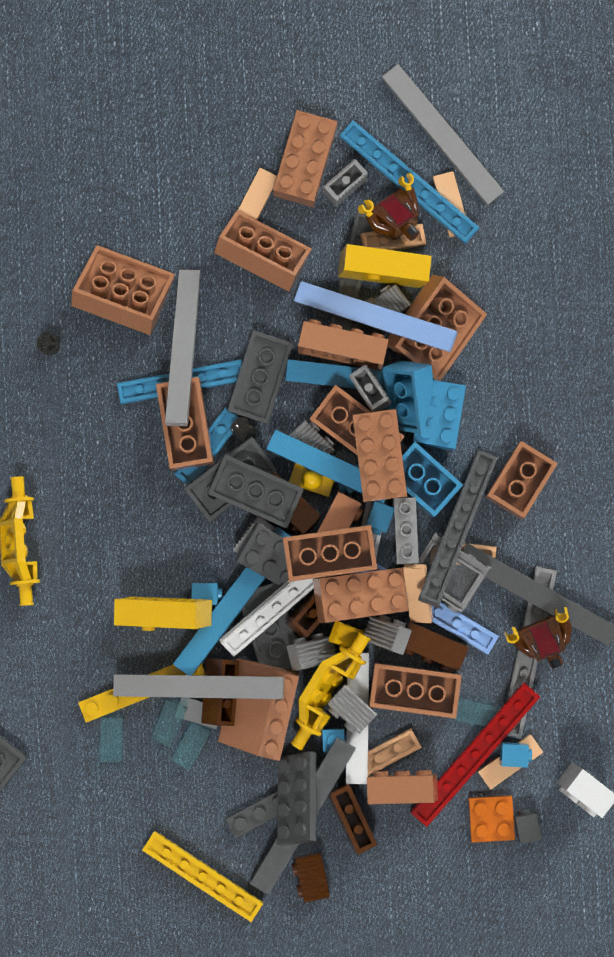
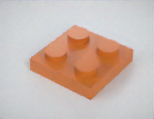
(491, 818)

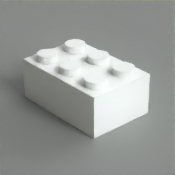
(586, 791)

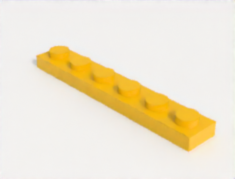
(106, 703)
(202, 876)

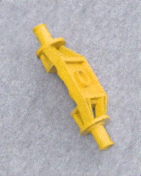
(12, 541)
(322, 685)

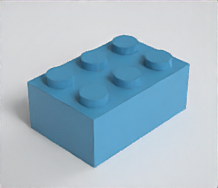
(443, 417)
(427, 480)

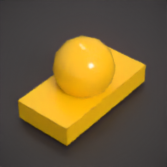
(311, 480)
(343, 634)

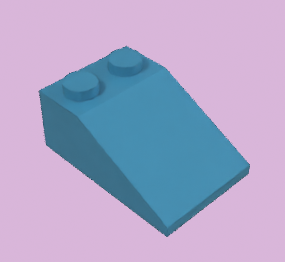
(410, 390)

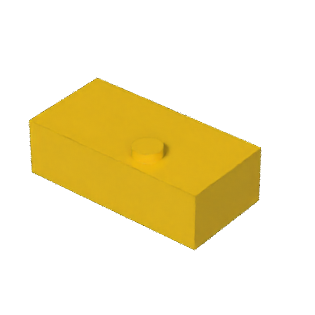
(384, 266)
(162, 612)

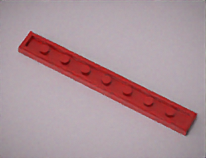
(477, 752)

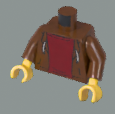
(396, 213)
(544, 638)

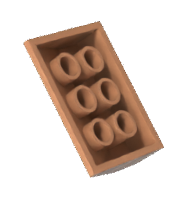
(122, 290)
(445, 306)
(261, 723)

